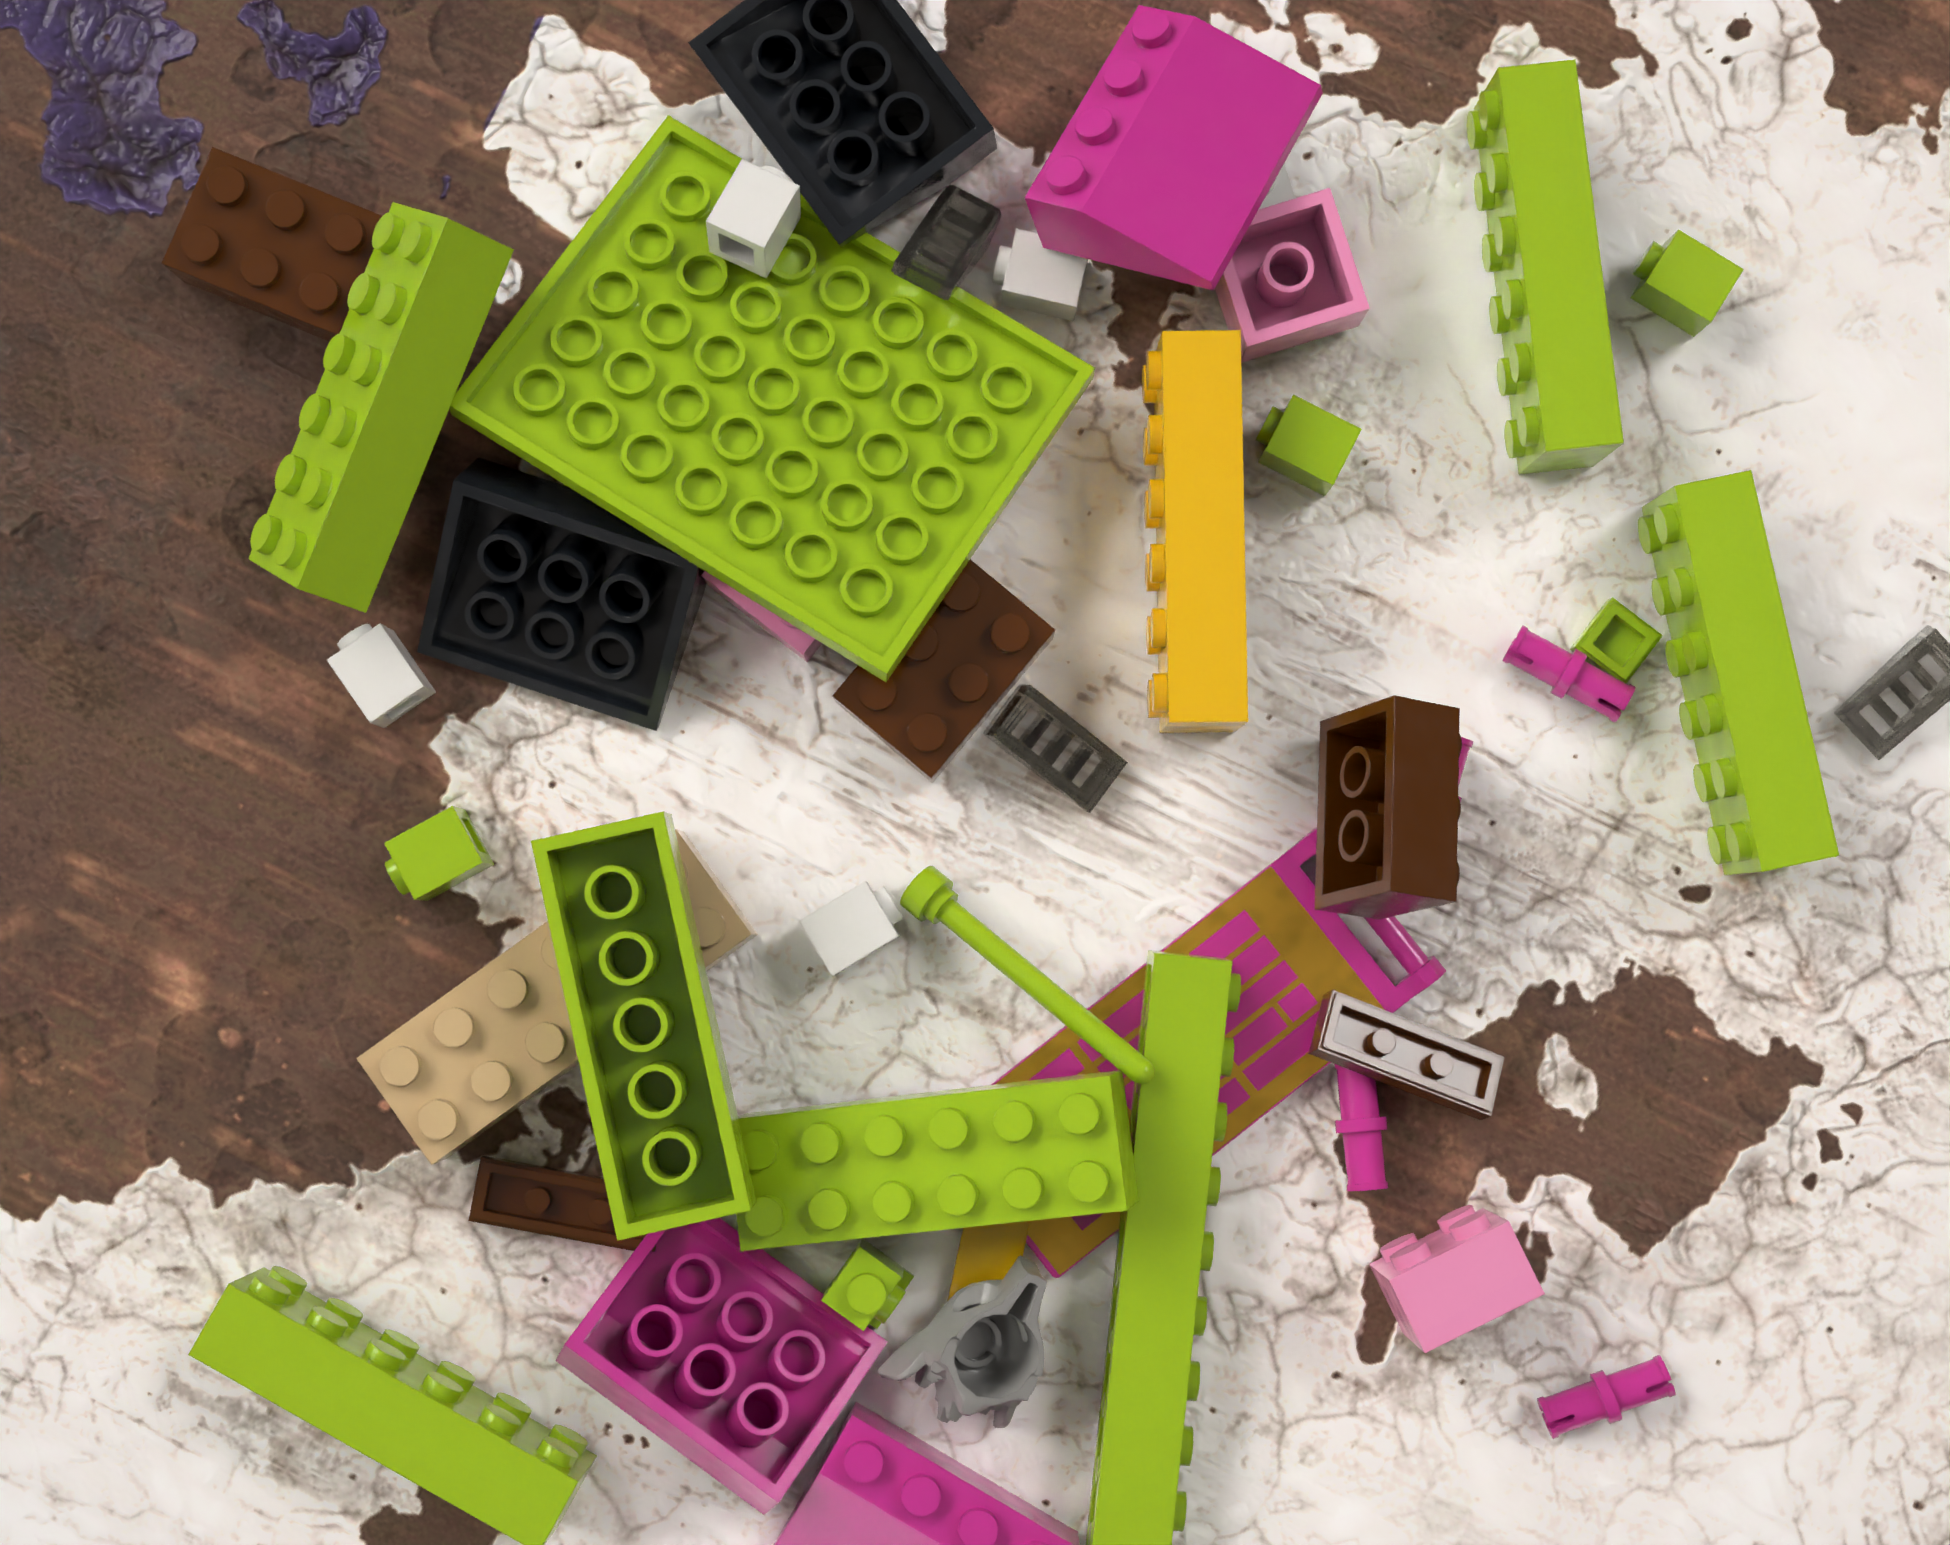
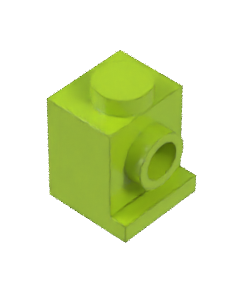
(867, 1287)

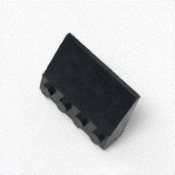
(847, 104)
(558, 596)

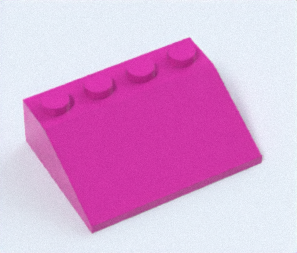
(1170, 150)
(722, 1356)
(901, 1491)

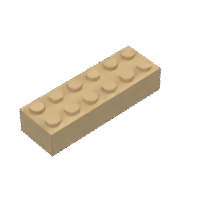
(510, 1029)

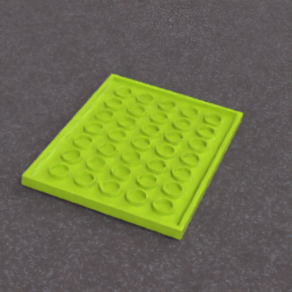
(783, 431)

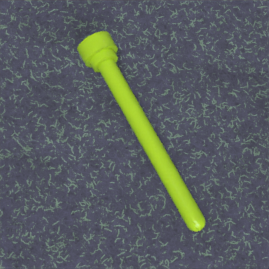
(933, 899)

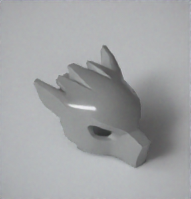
(979, 1347)

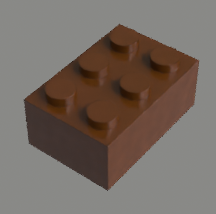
(271, 244)
(951, 673)
(1388, 809)

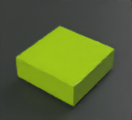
(1617, 640)

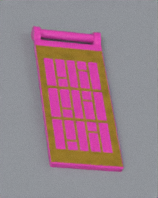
(1285, 966)

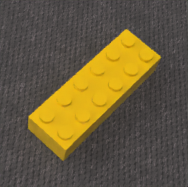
(1199, 532)

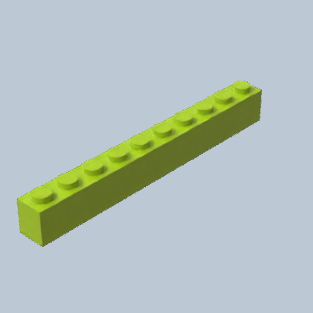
(1162, 1253)

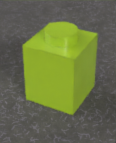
(1684, 282)
(1306, 444)
(436, 855)

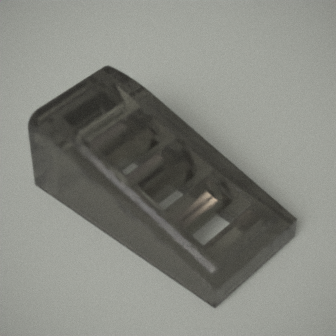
(952, 238)
(1928, 642)
(1011, 714)

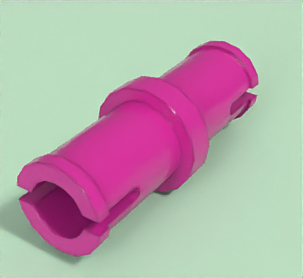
(1569, 674)
(1361, 1130)
(1606, 1396)

